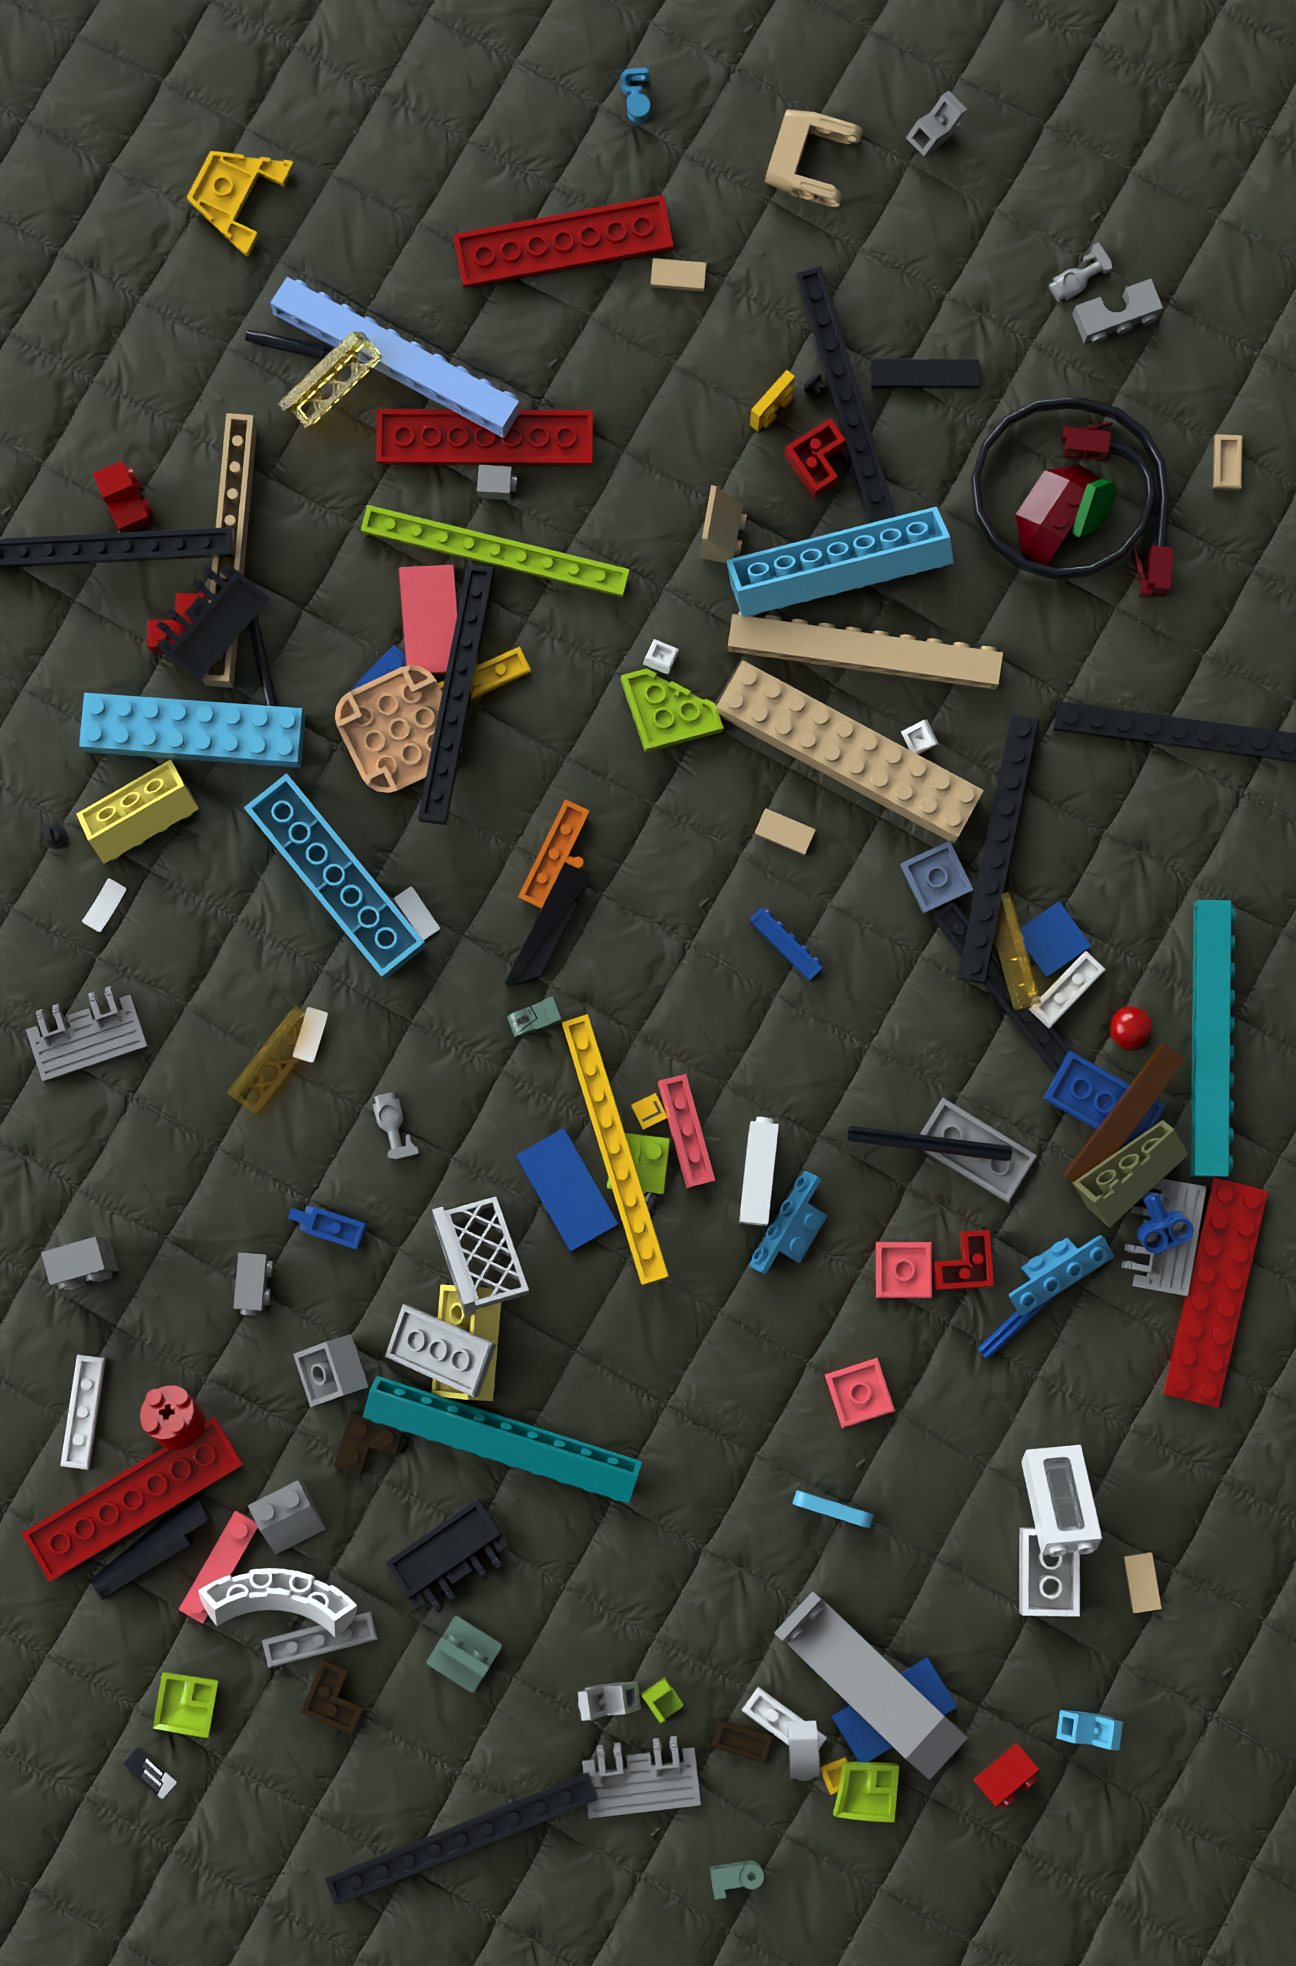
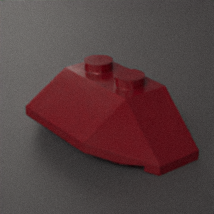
(1051, 511)

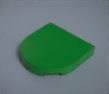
(1095, 507)

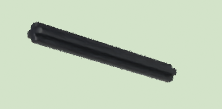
(929, 1143)

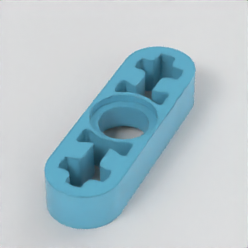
(833, 1509)

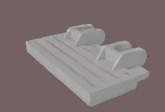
(87, 1039)
(1172, 1268)
(643, 1784)

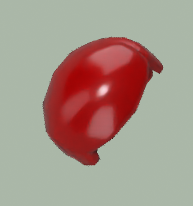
(1130, 1028)

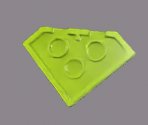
(667, 712)

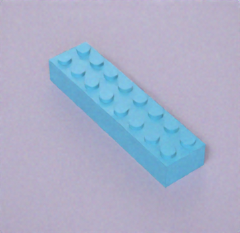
(840, 561)
(192, 730)
(335, 876)

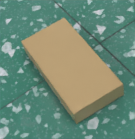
(678, 274)
(1227, 462)
(784, 831)
(1142, 1582)

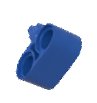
(1163, 1224)

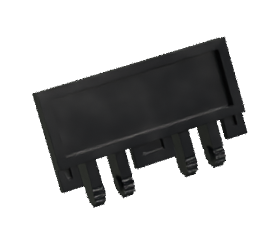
(214, 623)
(446, 1553)

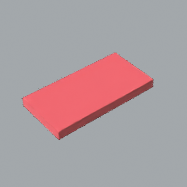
(428, 615)

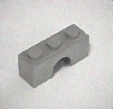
(1097, 322)

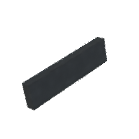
(925, 373)

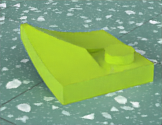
(650, 1160)
(185, 1704)
(867, 1791)

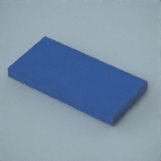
(1091, 1094)
(567, 1189)
(864, 1739)

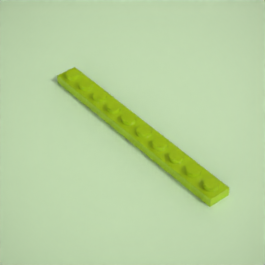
(495, 551)

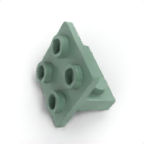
(464, 1654)

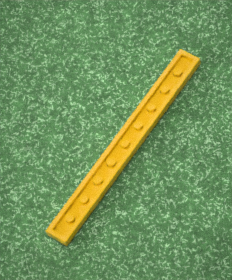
(615, 1150)

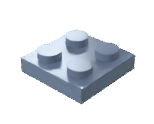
(936, 877)

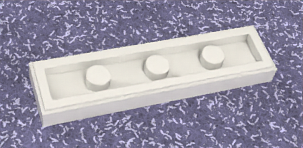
(83, 1412)

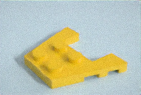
(224, 188)

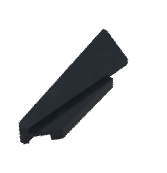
(548, 926)
(154, 1547)

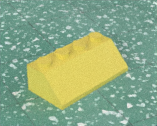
(137, 812)
(483, 1323)

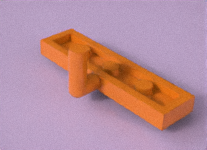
(555, 853)

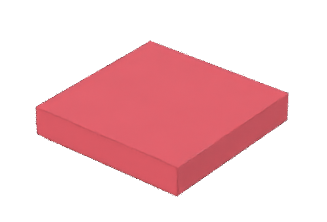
(903, 1269)
(859, 1392)

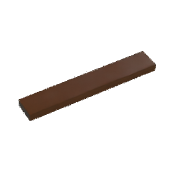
(1127, 1111)

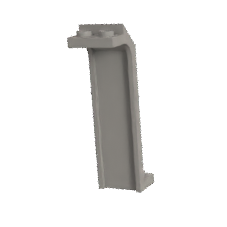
(871, 1685)

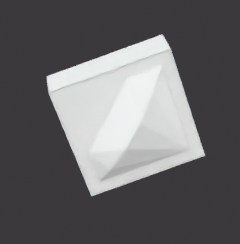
(660, 656)
(919, 737)

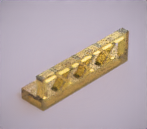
(324, 371)
(1015, 957)
(263, 1059)

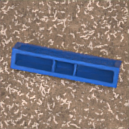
(786, 943)

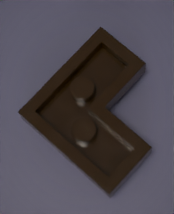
(359, 1436)
(325, 1704)

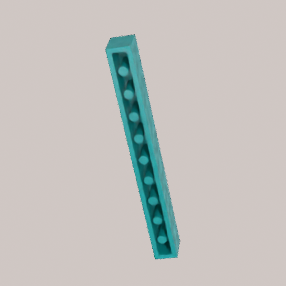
(1212, 1038)
(502, 1439)

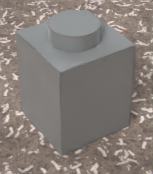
(496, 482)

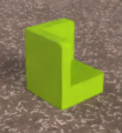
(662, 1700)

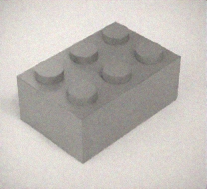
(80, 1262)

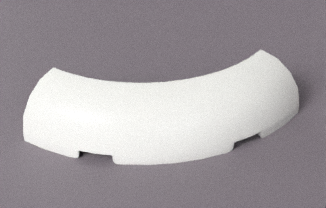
(281, 1591)

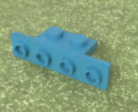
(793, 1227)
(1057, 1270)

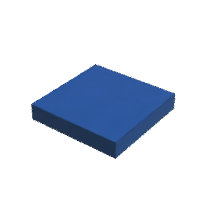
(1053, 939)

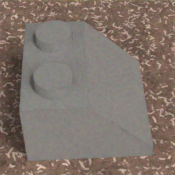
(330, 1370)
(287, 1516)

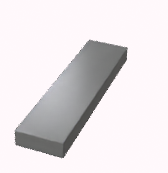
(317, 1641)

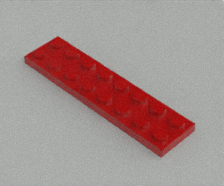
(563, 241)
(451, 439)
(1215, 1292)
(131, 1500)

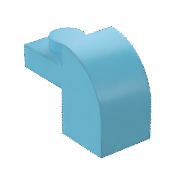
(1089, 1729)

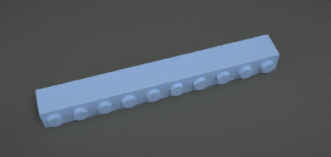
(401, 360)

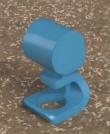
(637, 104)

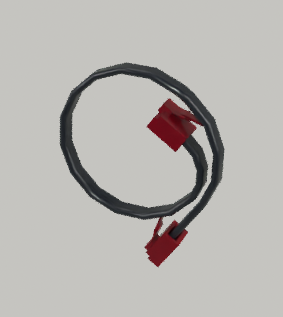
(1093, 445)

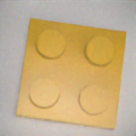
(778, 395)

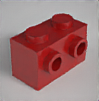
(1007, 1777)

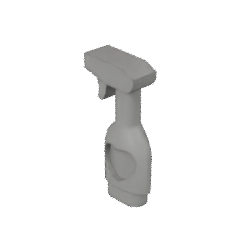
(1075, 280)
(389, 1118)

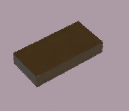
(742, 1741)

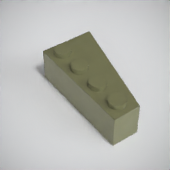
(1130, 1173)

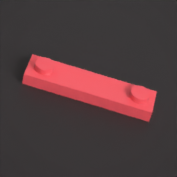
(686, 1131)
(220, 1562)

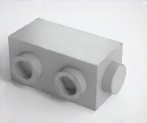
(251, 1283)

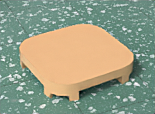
(391, 727)

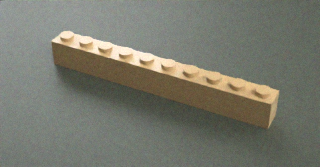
(233, 512)
(865, 651)

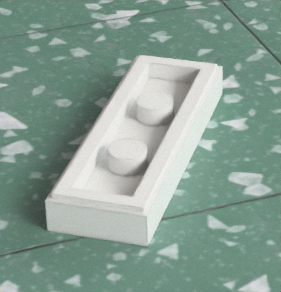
(1067, 989)
(773, 1715)

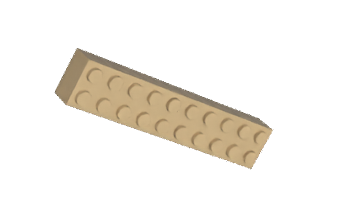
(848, 752)

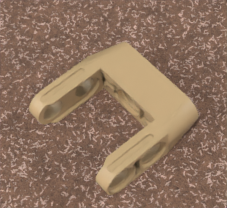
(789, 151)

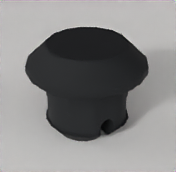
(815, 385)
(55, 836)

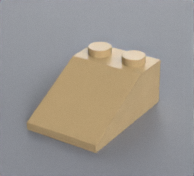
(722, 527)

